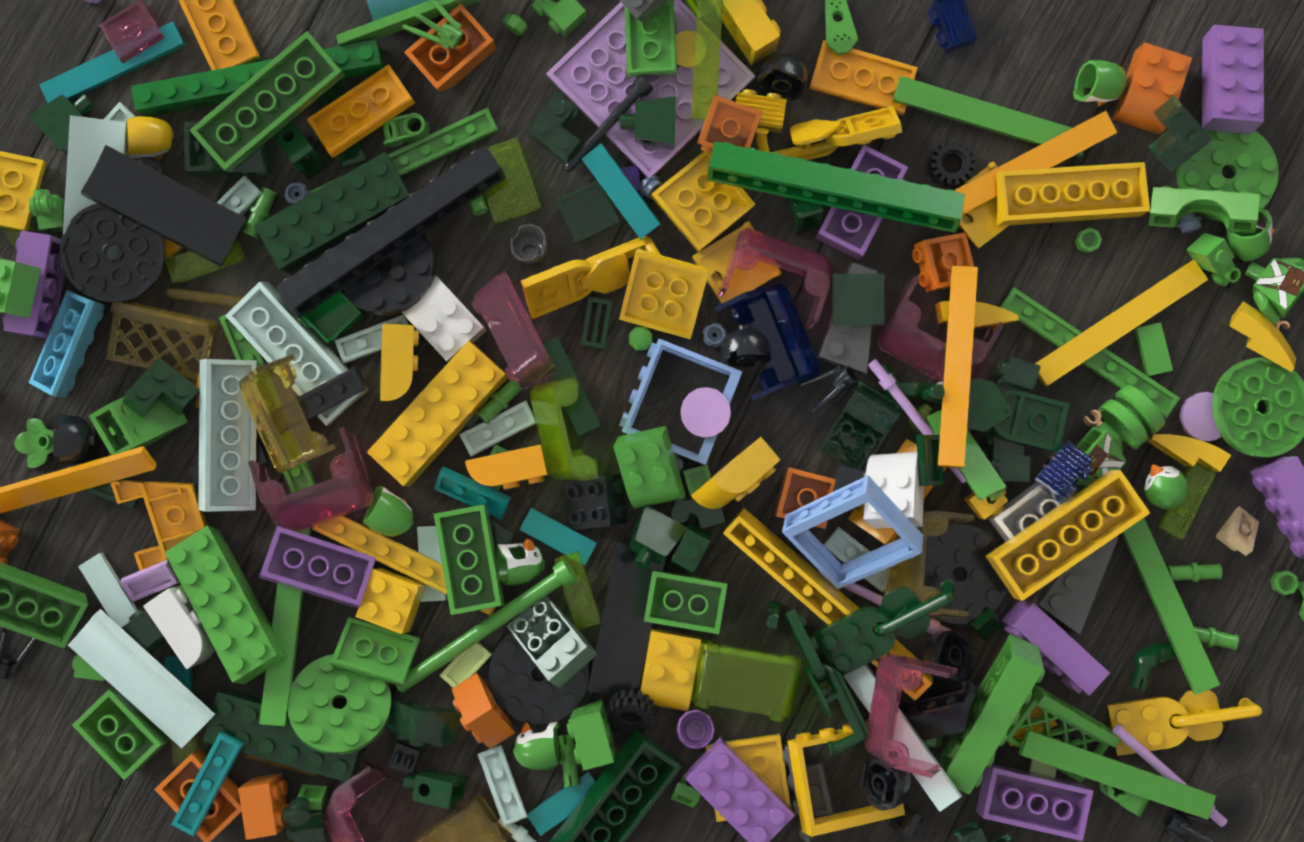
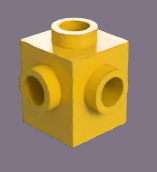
(985, 508)

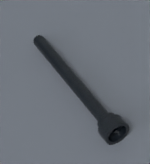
(639, 90)

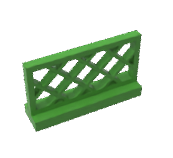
(1067, 714)

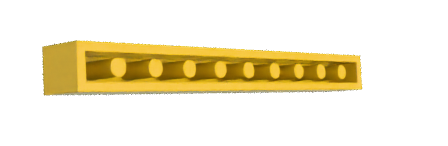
(801, 579)

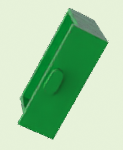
(332, 317)

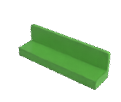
(978, 469)

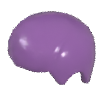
(695, 729)

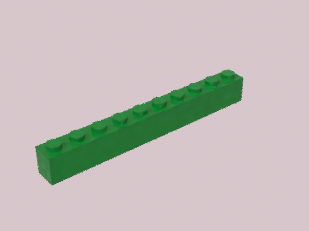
(217, 85)
(836, 187)

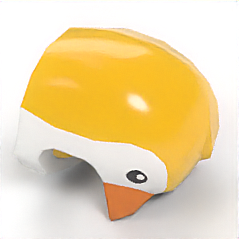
(148, 137)

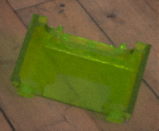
(561, 462)
(745, 680)

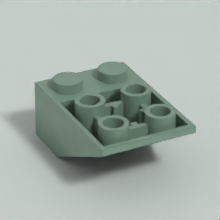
(551, 641)

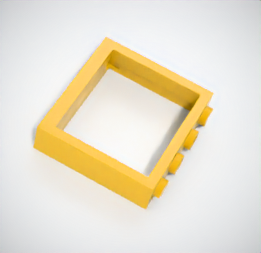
(835, 821)

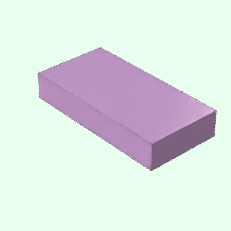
(149, 580)

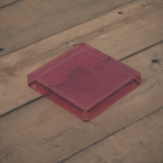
(131, 31)

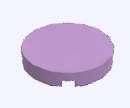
(705, 412)
(1198, 417)

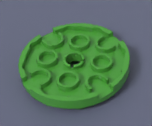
(1245, 154)
(1236, 405)
(335, 729)

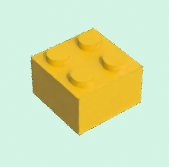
(391, 600)

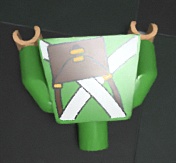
(1277, 287)
(1103, 446)

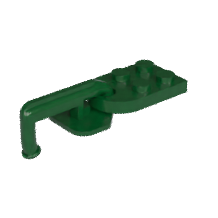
(1012, 414)
(855, 641)
(821, 672)

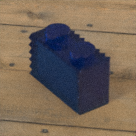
(953, 24)
(1064, 472)

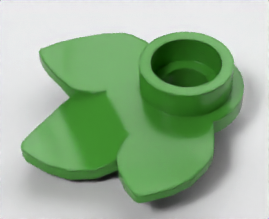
(35, 442)

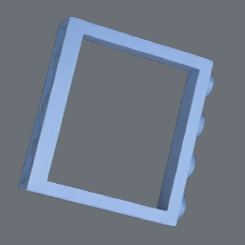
(646, 375)
(864, 490)

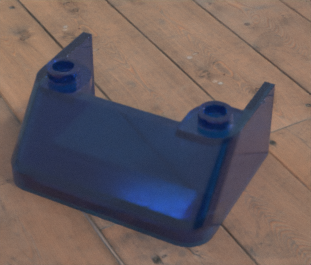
(776, 316)

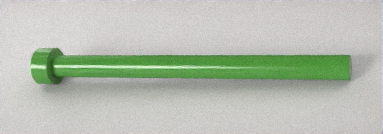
(562, 575)

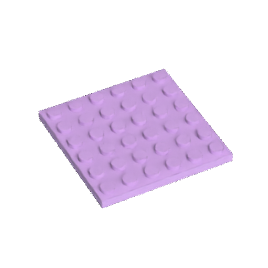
(597, 82)

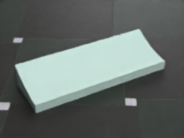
(85, 146)
(278, 333)
(225, 437)
(141, 679)

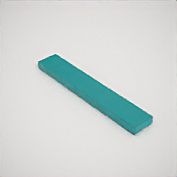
(109, 67)

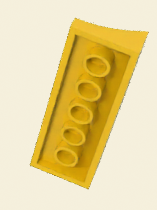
(1071, 194)

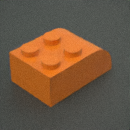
(449, 66)
(1151, 81)
(224, 808)

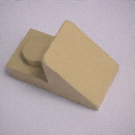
(1239, 531)

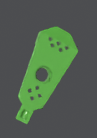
(839, 29)

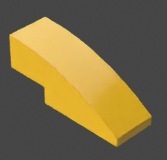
(985, 314)
(1263, 336)
(1190, 450)

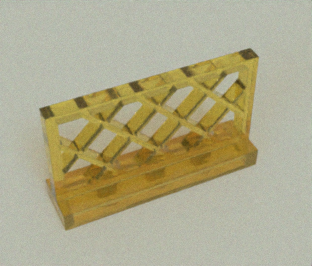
(164, 318)

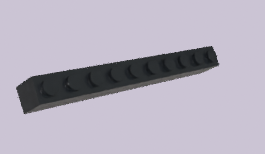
(391, 232)

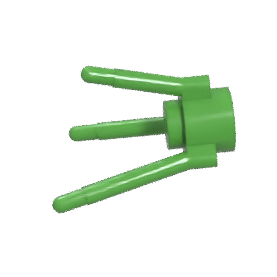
(449, 34)

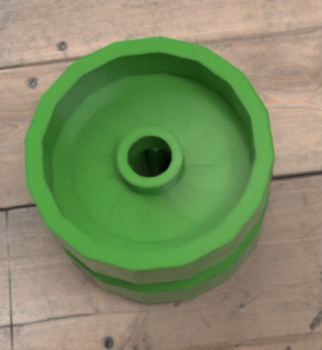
(1132, 416)

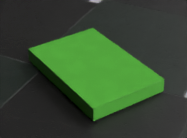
(652, 43)
(375, 652)

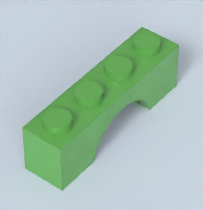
(1235, 209)

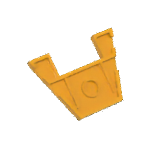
(171, 512)

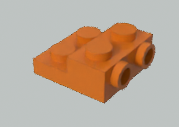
(728, 123)
(938, 256)

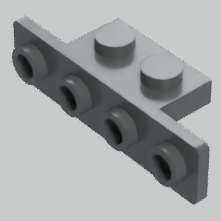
(818, 788)

